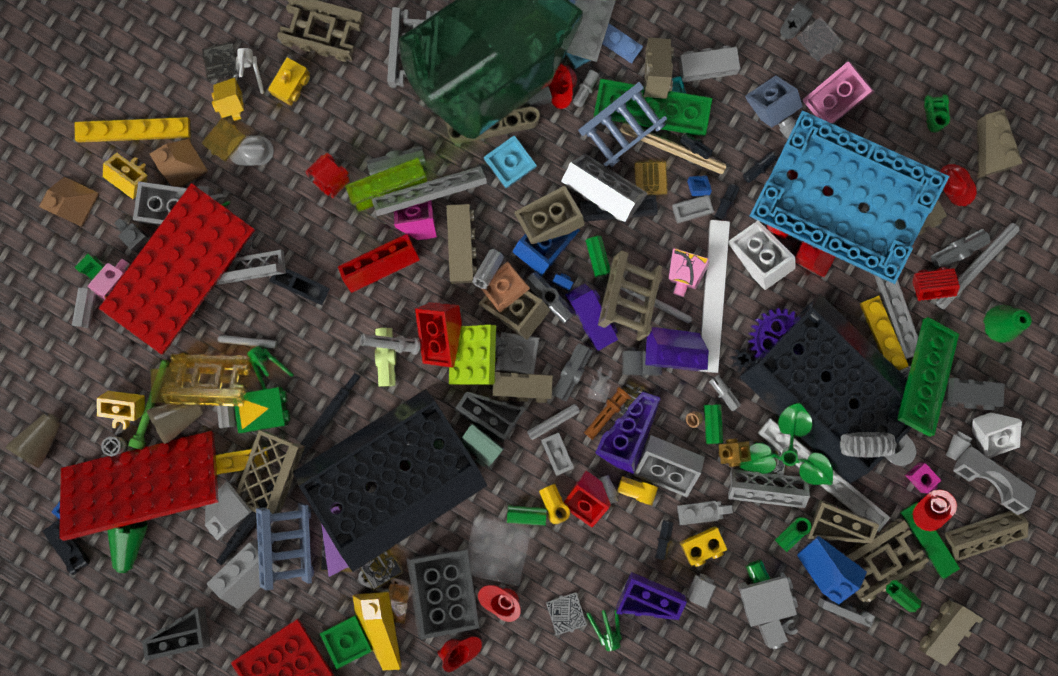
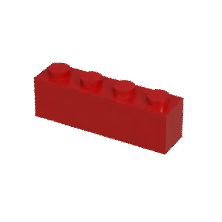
(378, 263)

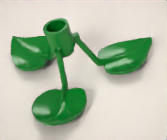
(798, 422)

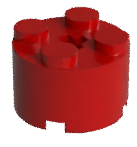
(328, 175)

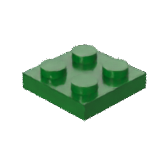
(346, 641)

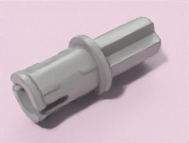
(585, 88)
(725, 393)

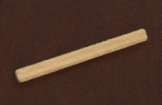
(676, 149)

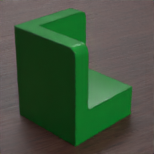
(90, 266)

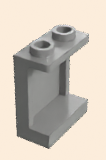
(768, 600)

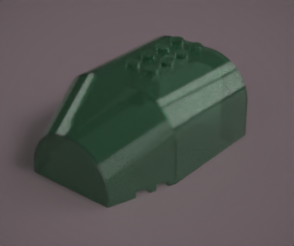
(487, 57)

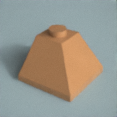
(179, 162)
(69, 201)

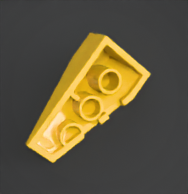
(377, 621)

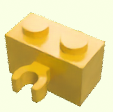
(289, 81)
(228, 99)
(124, 174)
(120, 407)

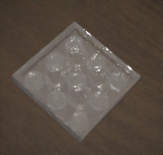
(498, 550)

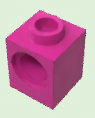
(916, 474)

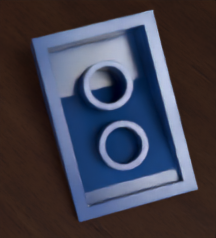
(542, 254)
(831, 570)

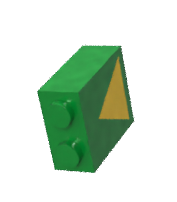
(262, 410)

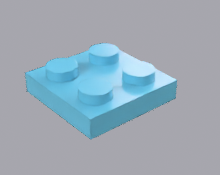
(510, 162)

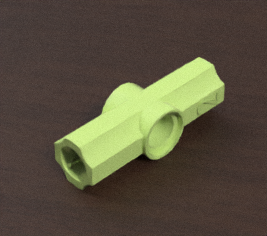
(385, 360)

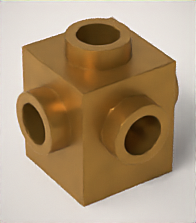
(734, 452)

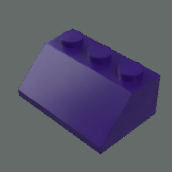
(676, 350)

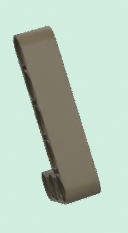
(504, 126)

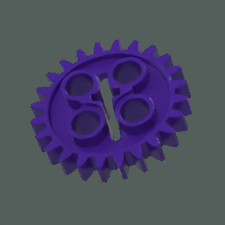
(784, 321)

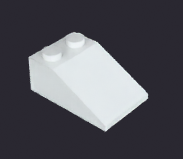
(762, 255)

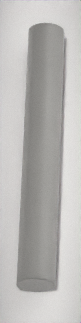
(247, 341)

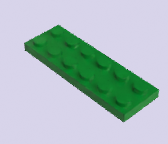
(683, 111)
(928, 377)

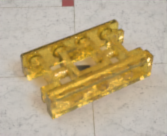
(206, 393)

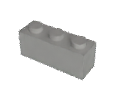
(709, 63)

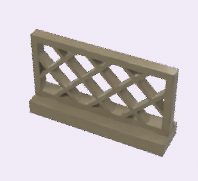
(284, 478)

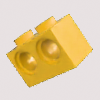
(701, 540)

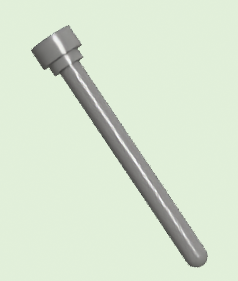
(664, 307)

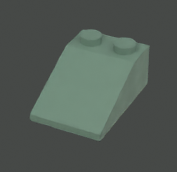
(481, 445)

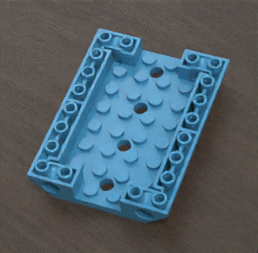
(857, 174)

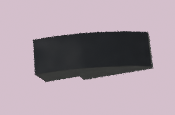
(301, 286)

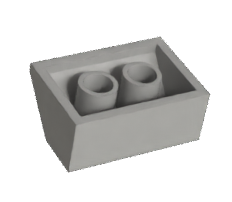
(669, 466)
(239, 577)

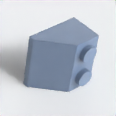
(774, 101)

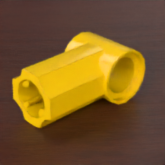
(641, 491)
(554, 502)

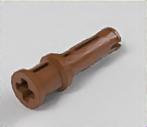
(615, 406)

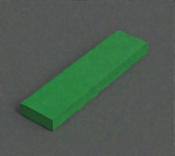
(932, 545)

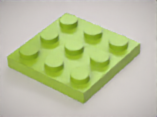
(475, 356)

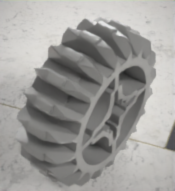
(867, 444)

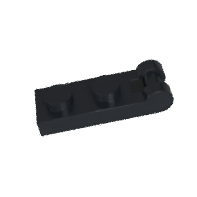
(66, 549)

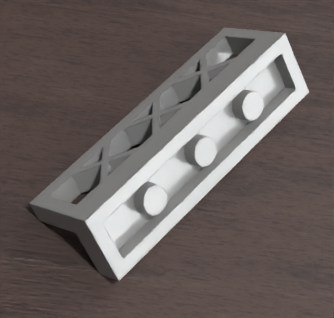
(254, 272)
(769, 492)

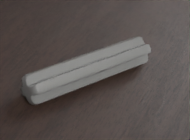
(553, 421)

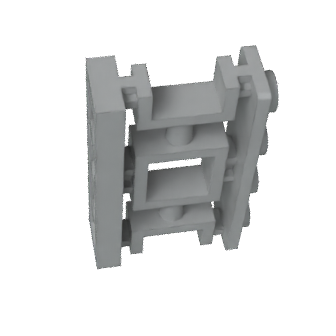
(394, 50)

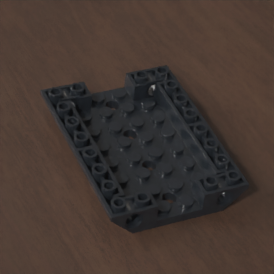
(855, 372)
(402, 498)

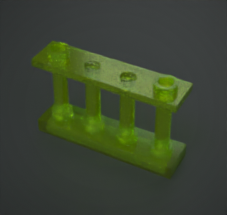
(385, 182)

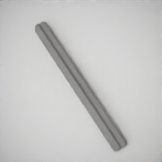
(975, 268)

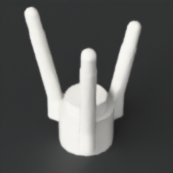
(245, 59)

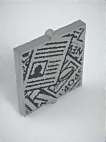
(566, 613)

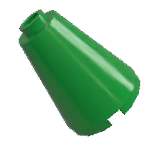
(1006, 323)
(125, 545)

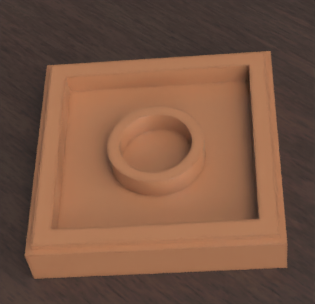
(505, 287)

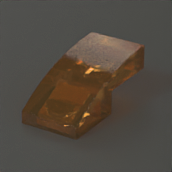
(399, 598)

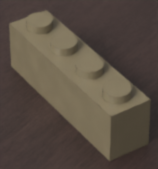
(460, 243)

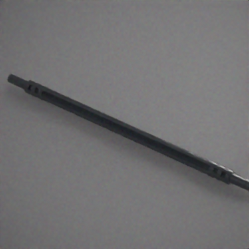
(308, 441)

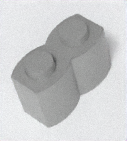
(701, 590)

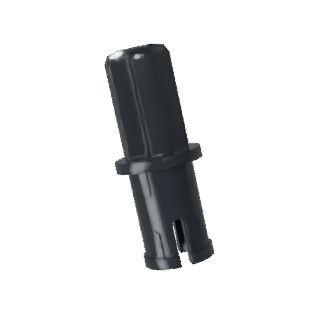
(696, 146)
(759, 167)
(727, 202)
(664, 539)

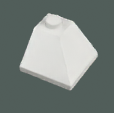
(996, 433)

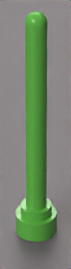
(138, 439)

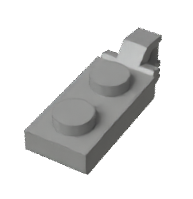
(702, 512)
(848, 612)

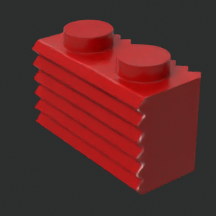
(936, 284)

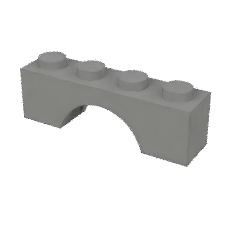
(1013, 492)

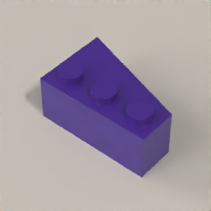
(588, 310)
(650, 599)

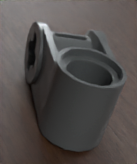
(797, 18)

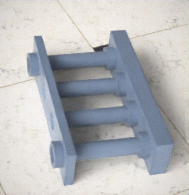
(620, 106)
(266, 538)

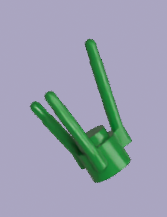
(258, 357)
(610, 639)

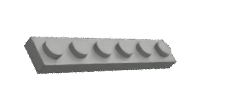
(429, 191)

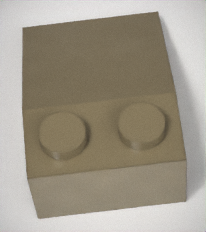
(550, 216)
(522, 315)

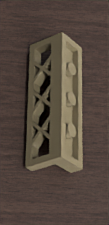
(987, 532)

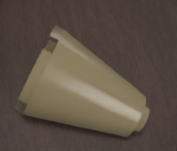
(173, 419)
(35, 440)

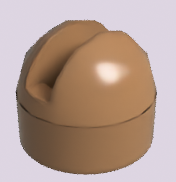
(694, 419)

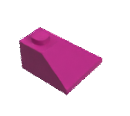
(416, 221)

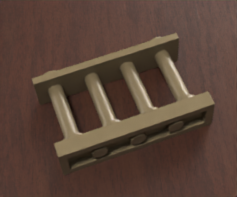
(613, 298)

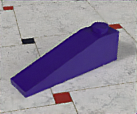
(627, 438)

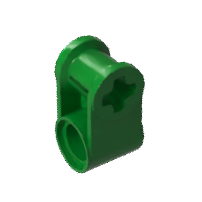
(937, 109)

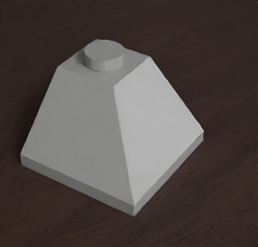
(227, 513)

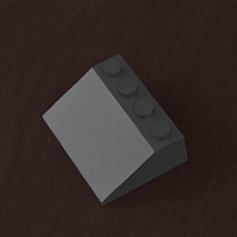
(442, 593)

